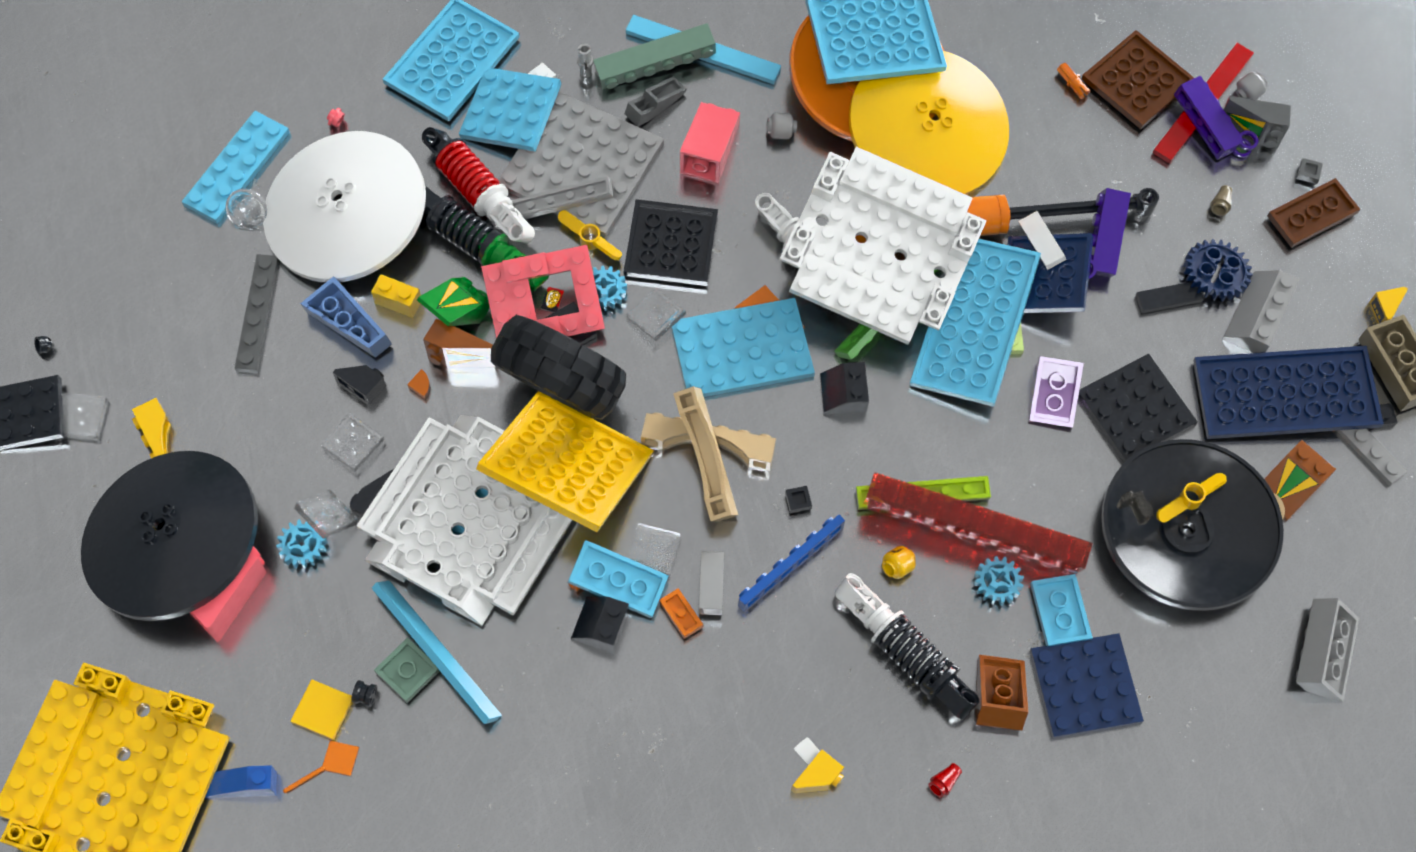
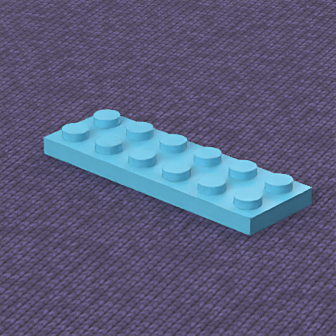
(236, 166)

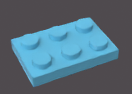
(1061, 610)

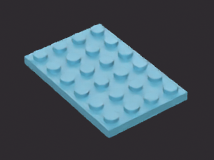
(451, 58)
(743, 348)

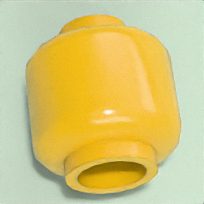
(898, 562)

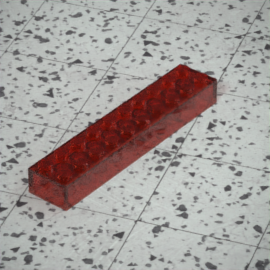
(978, 524)

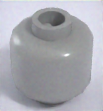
(1251, 86)
(781, 126)

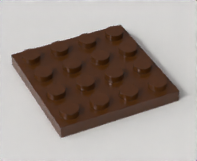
(1137, 79)

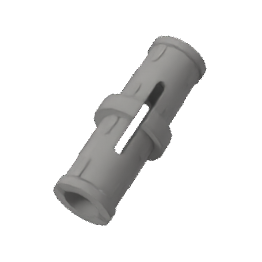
(585, 54)

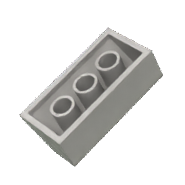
(1261, 310)
(1327, 649)

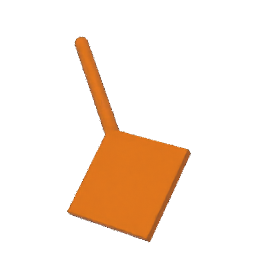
(338, 759)

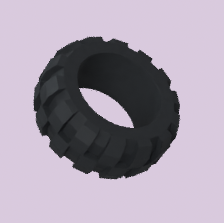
(558, 367)

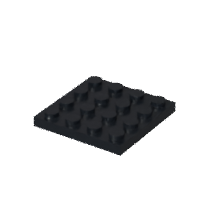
(671, 242)
(1136, 407)

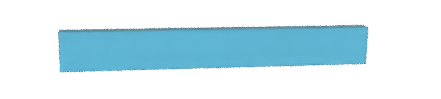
(724, 56)
(436, 652)

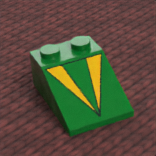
(456, 302)

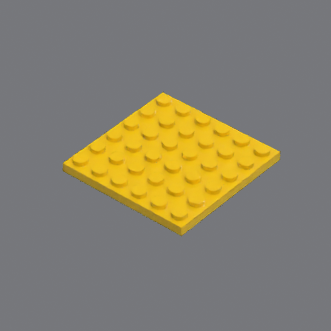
(565, 461)

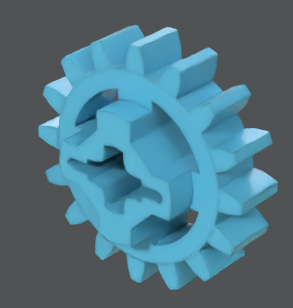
(614, 287)
(292, 549)
(1007, 587)

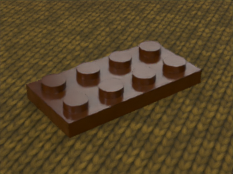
(1313, 212)

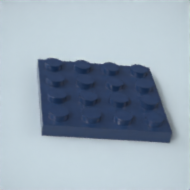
(1064, 285)
(1086, 686)

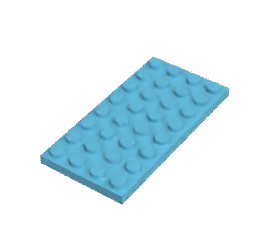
(980, 326)

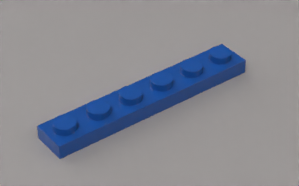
(784, 567)

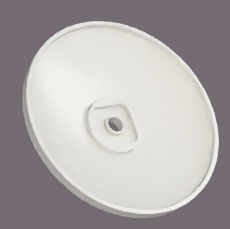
(361, 230)

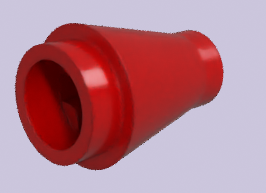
(944, 781)

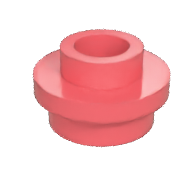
(335, 117)

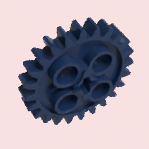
(1232, 276)

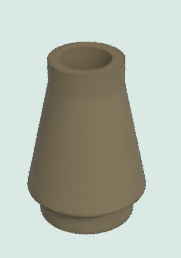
(1222, 201)

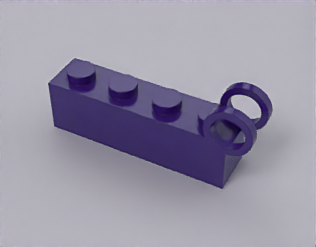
(1212, 120)
(1108, 231)

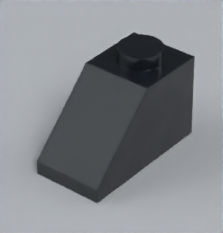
(361, 381)

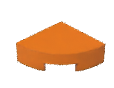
(420, 384)

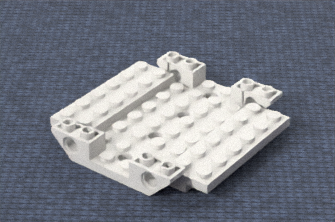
(894, 214)
(433, 491)

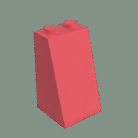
(709, 142)
(223, 609)

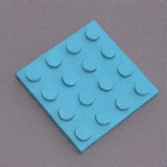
(510, 109)

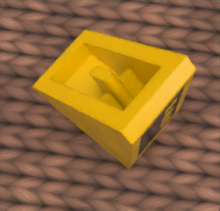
(1386, 303)

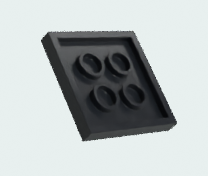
(31, 412)

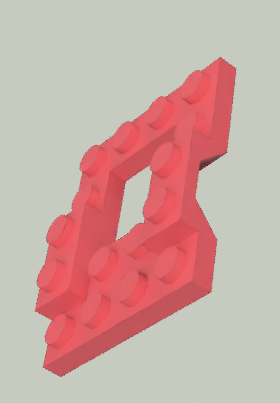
(511, 294)

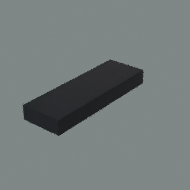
(1168, 297)

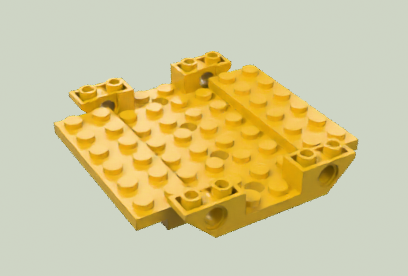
(75, 761)

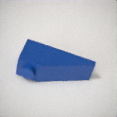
(243, 782)

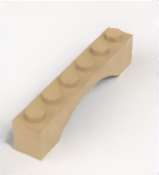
(753, 449)
(716, 486)

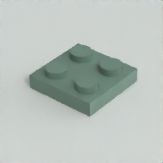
(406, 670)

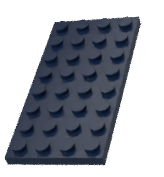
(1287, 392)

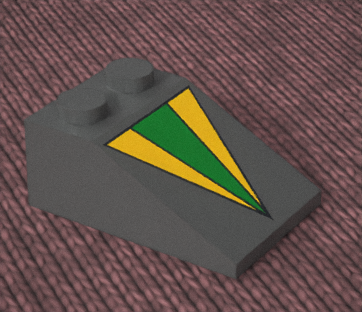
(1263, 118)

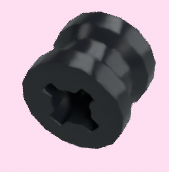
(364, 693)

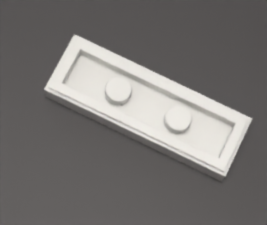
(1042, 240)

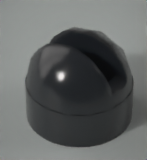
(43, 344)

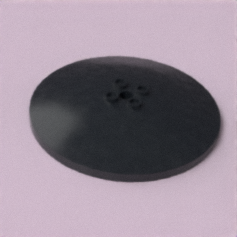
(1233, 535)
(196, 553)

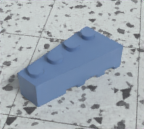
(341, 313)

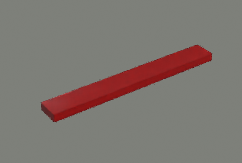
(1218, 84)

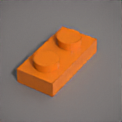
(681, 613)

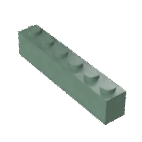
(655, 56)

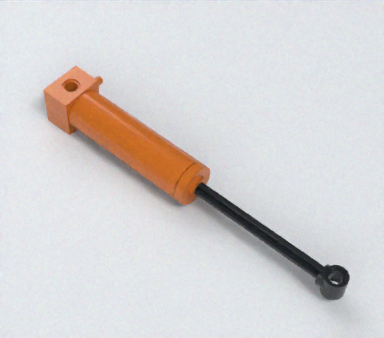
(998, 214)

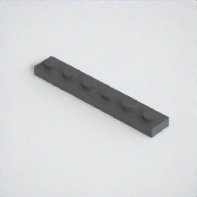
(256, 314)

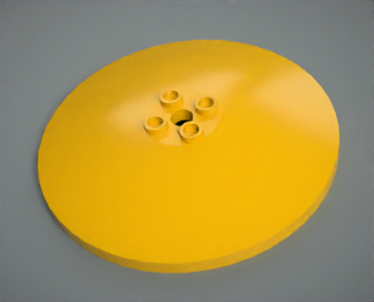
(959, 148)

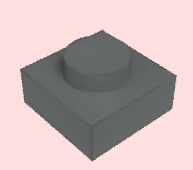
(1309, 170)

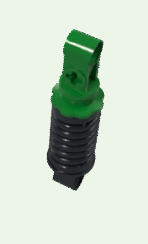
(470, 233)

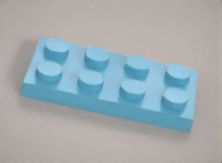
(618, 578)

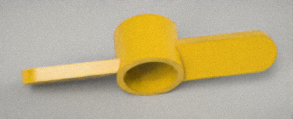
(583, 229)
(1183, 502)

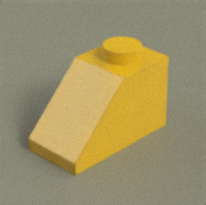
(819, 775)

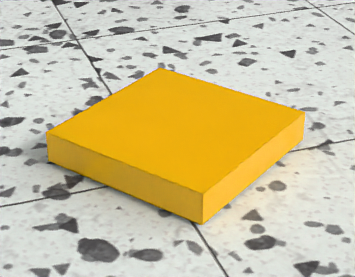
(322, 709)

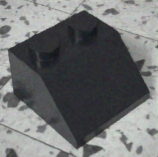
(845, 389)
(601, 623)

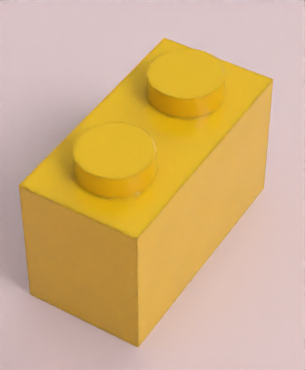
(396, 296)

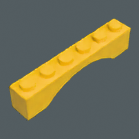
(154, 424)

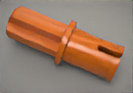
(1073, 80)

